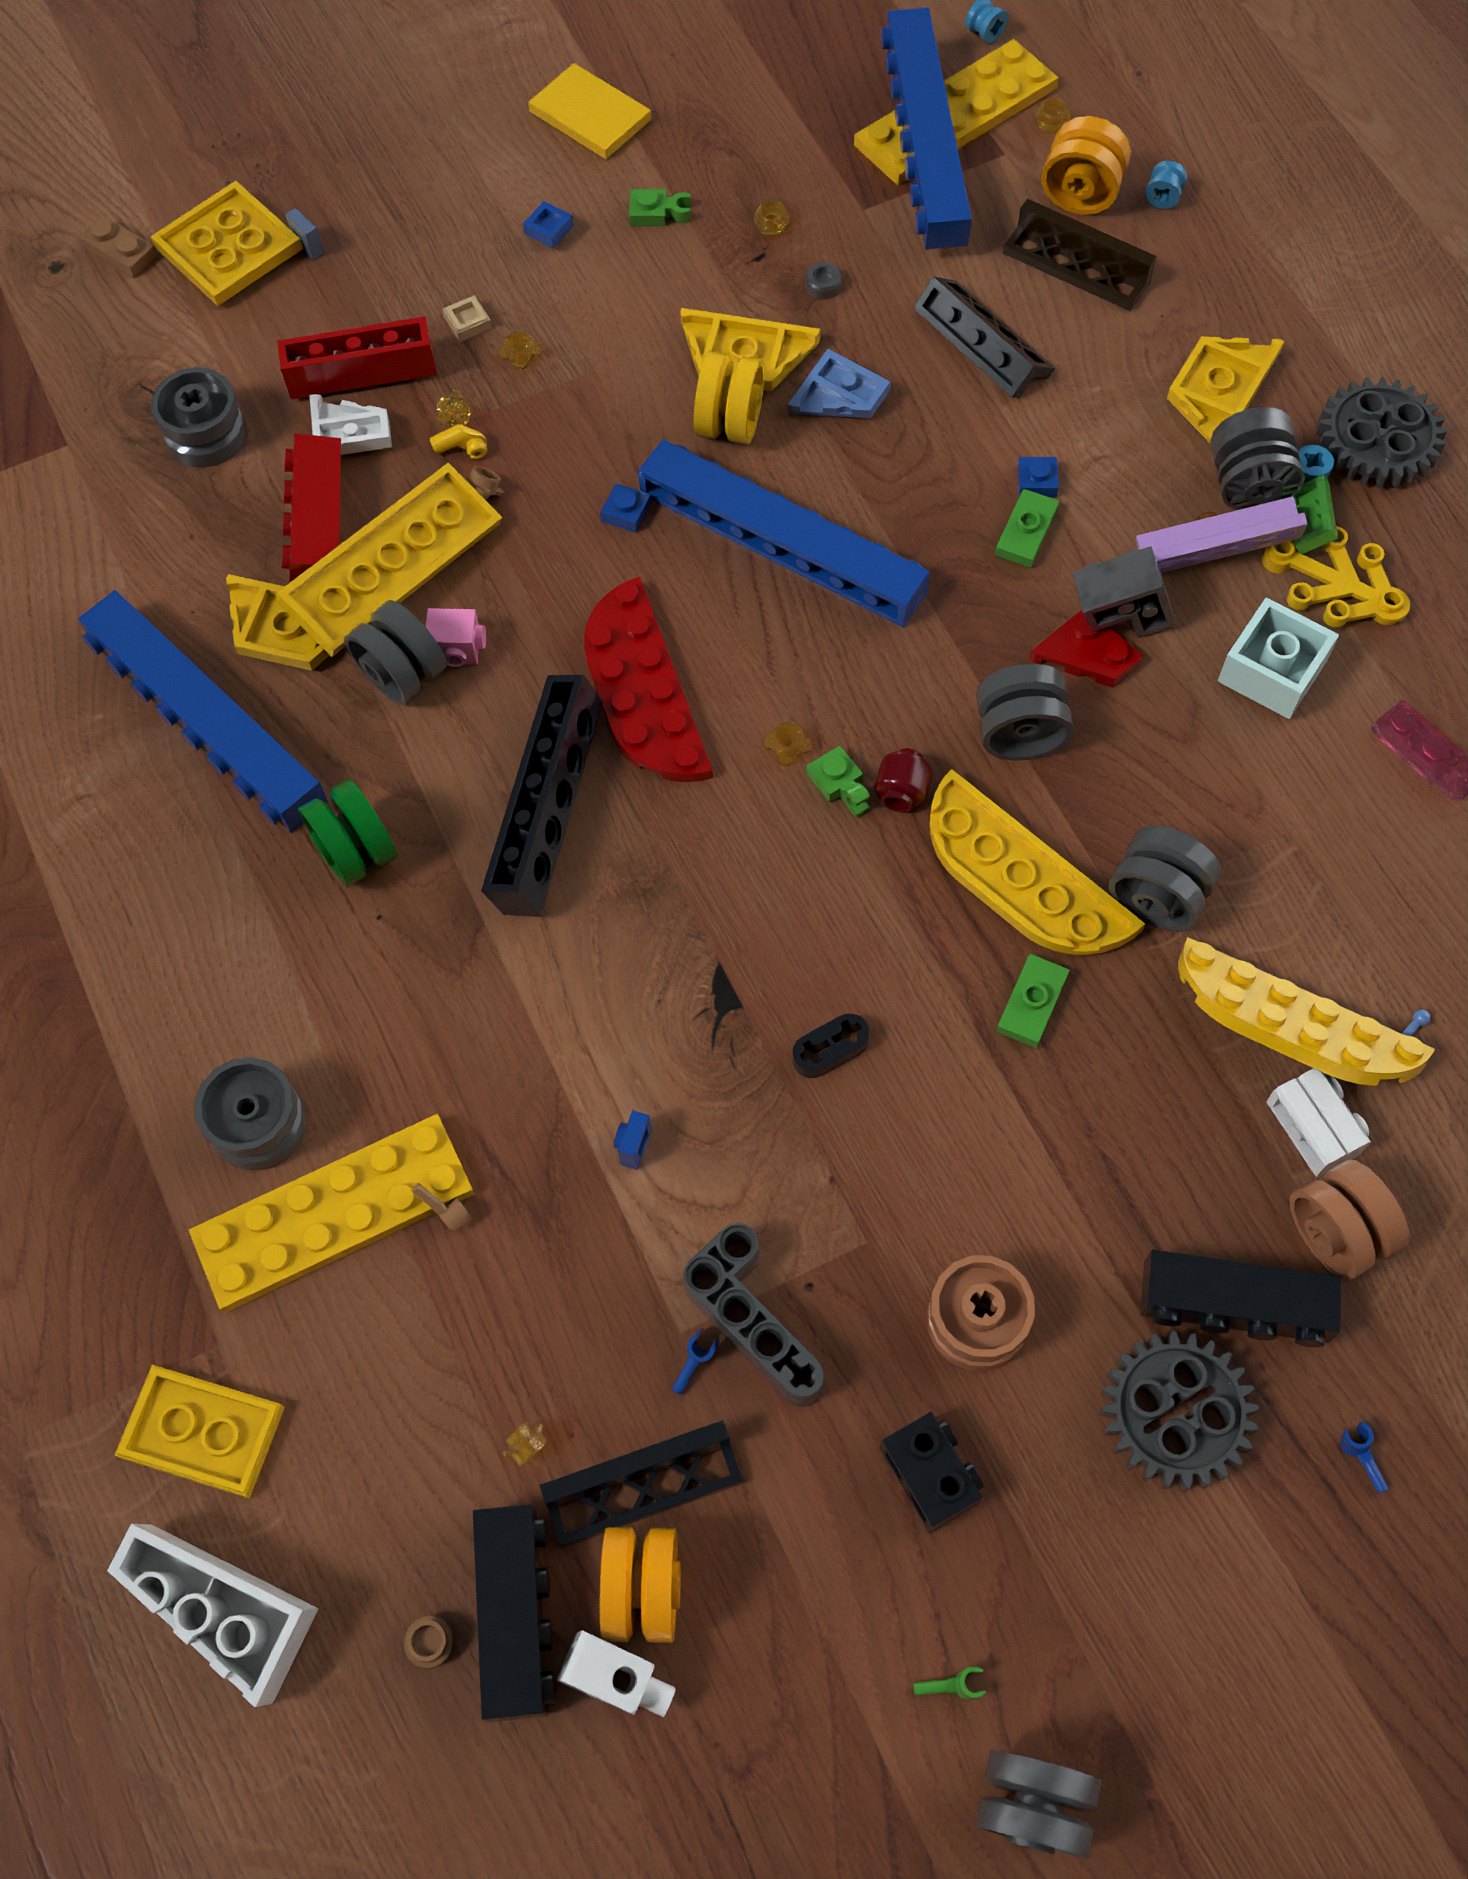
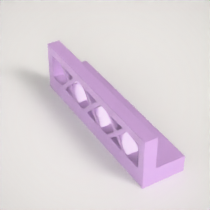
(1225, 534)

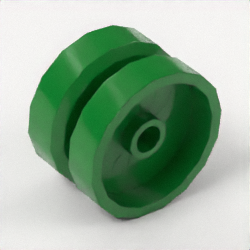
(352, 830)

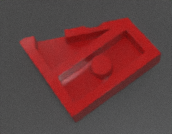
(1094, 654)

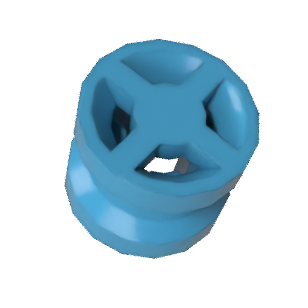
(986, 20)
(1166, 185)
(1318, 459)

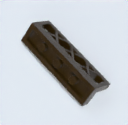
(1085, 250)

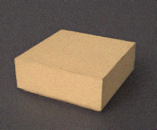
(467, 318)

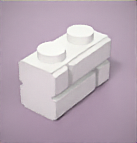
(1319, 1120)

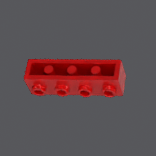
(357, 357)
(313, 501)

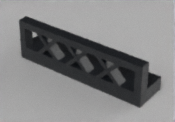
(981, 336)
(636, 1466)

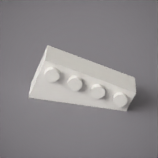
(223, 1612)

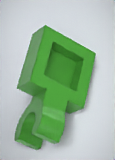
(839, 777)

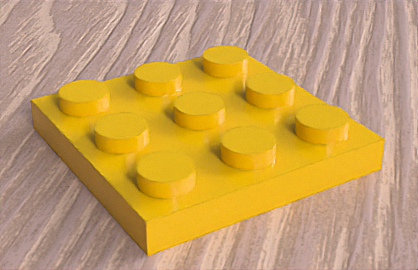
(226, 243)

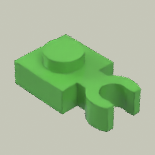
(653, 207)

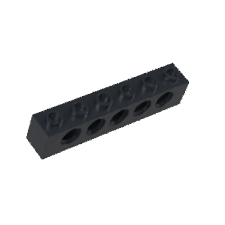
(542, 796)

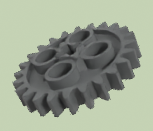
(1381, 432)
(1203, 1447)

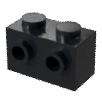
(932, 1471)

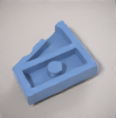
(840, 389)

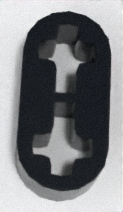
(835, 1054)

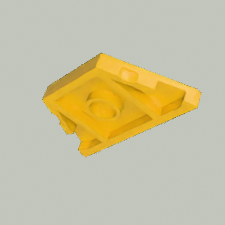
(776, 343)
(1220, 380)
(266, 629)

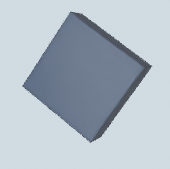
(306, 232)

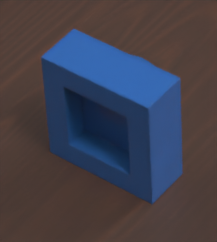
(548, 224)
(1038, 475)
(625, 508)
(632, 1139)

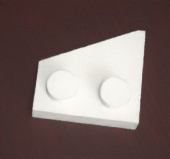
(357, 426)

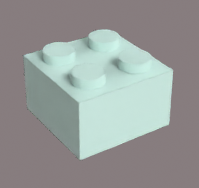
(1277, 657)

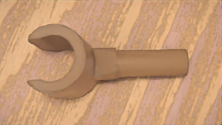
(452, 1215)

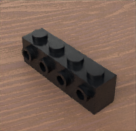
(1241, 1297)
(511, 1613)

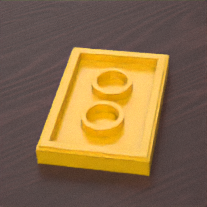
(590, 111)
(200, 1431)

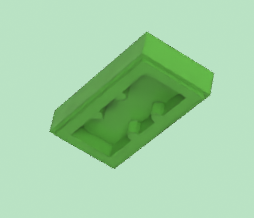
(1316, 503)
(1027, 528)
(1032, 1000)

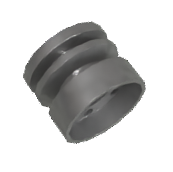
(1256, 458)

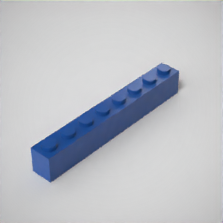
(927, 129)
(784, 532)
(201, 709)

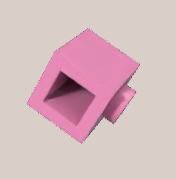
(457, 634)

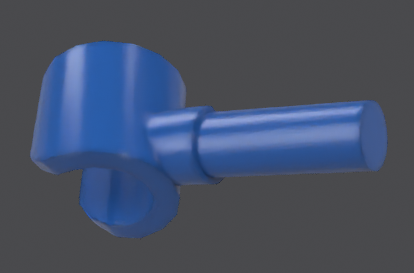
(695, 1357)
(1364, 1454)

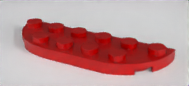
(641, 687)

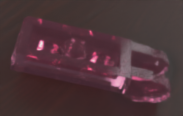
(1424, 749)

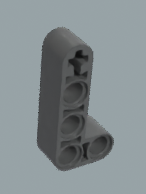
(759, 1323)

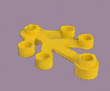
(1341, 582)

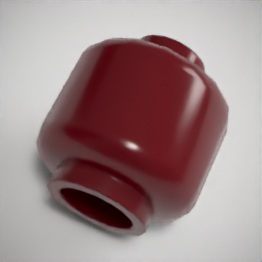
(903, 780)

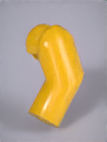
(463, 437)

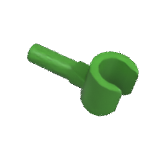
(950, 1685)

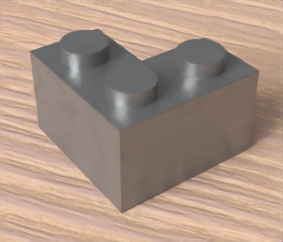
(1124, 591)

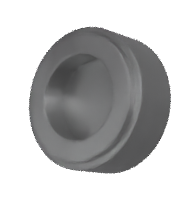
(823, 280)

